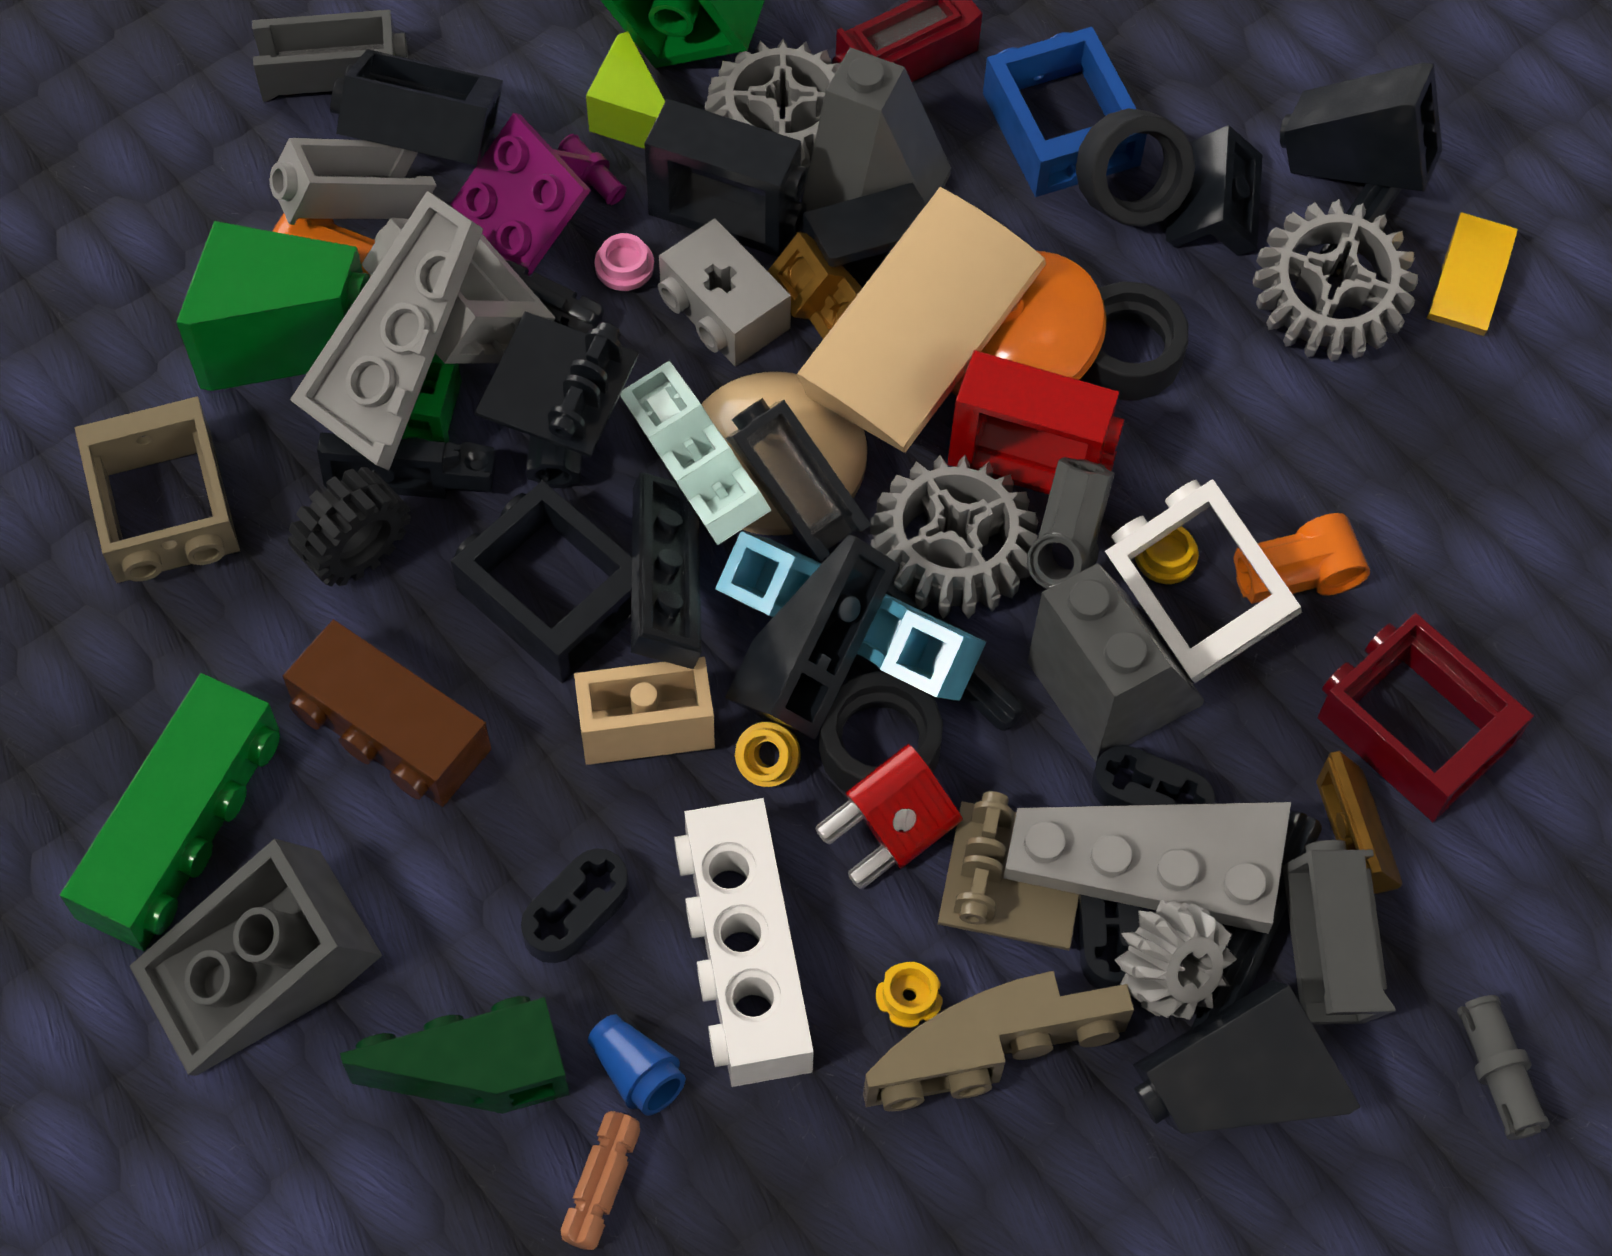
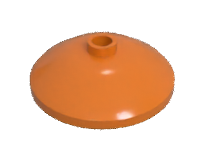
(1054, 323)

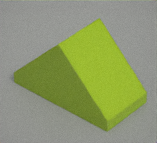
(623, 95)

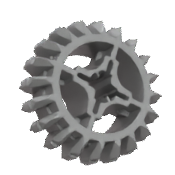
(772, 77)
(1359, 286)
(961, 513)

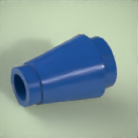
(638, 1067)

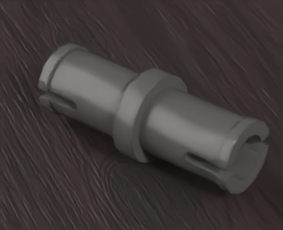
(1503, 1067)

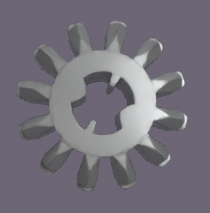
(1175, 959)

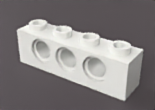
(740, 841)

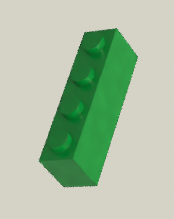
(172, 813)

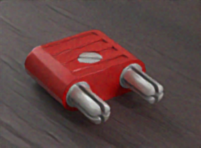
(900, 807)

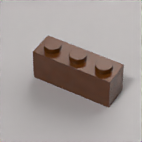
(386, 714)

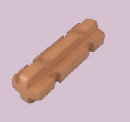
(600, 1180)

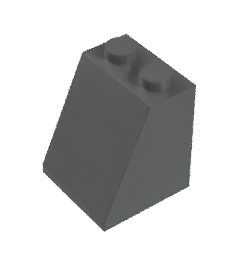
(1106, 663)

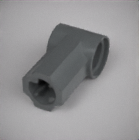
(1072, 519)

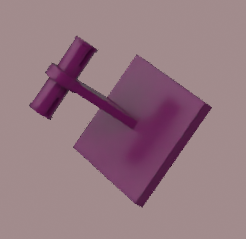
(530, 192)

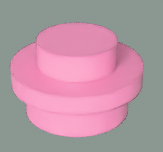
(624, 262)

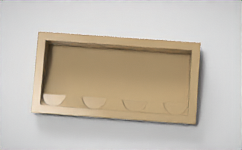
(920, 320)

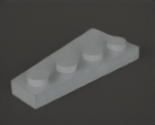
(1144, 854)

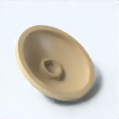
(836, 437)

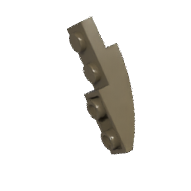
(967, 1042)

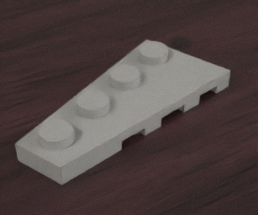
(385, 343)

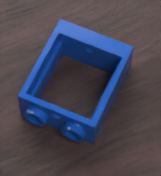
(1052, 162)

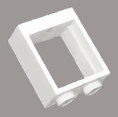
(1238, 634)

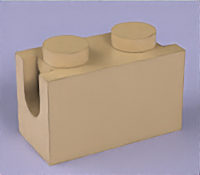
(644, 711)

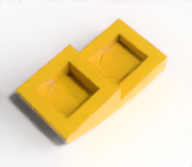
(1472, 274)

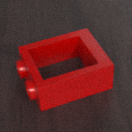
(1030, 420)

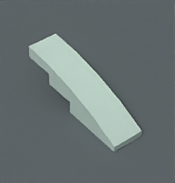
(695, 452)

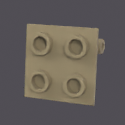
(983, 901)

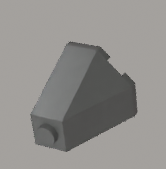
(872, 136)

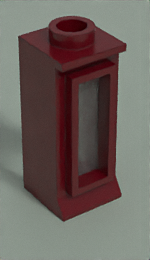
(917, 35)

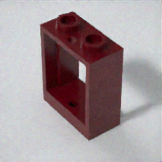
(1457, 680)

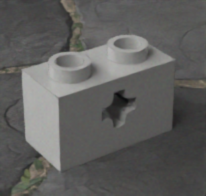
(724, 293)

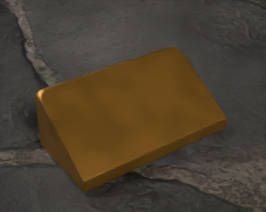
(1356, 818)

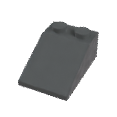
(254, 955)

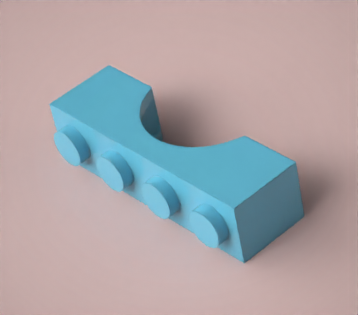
(899, 638)

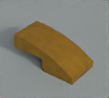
(814, 286)

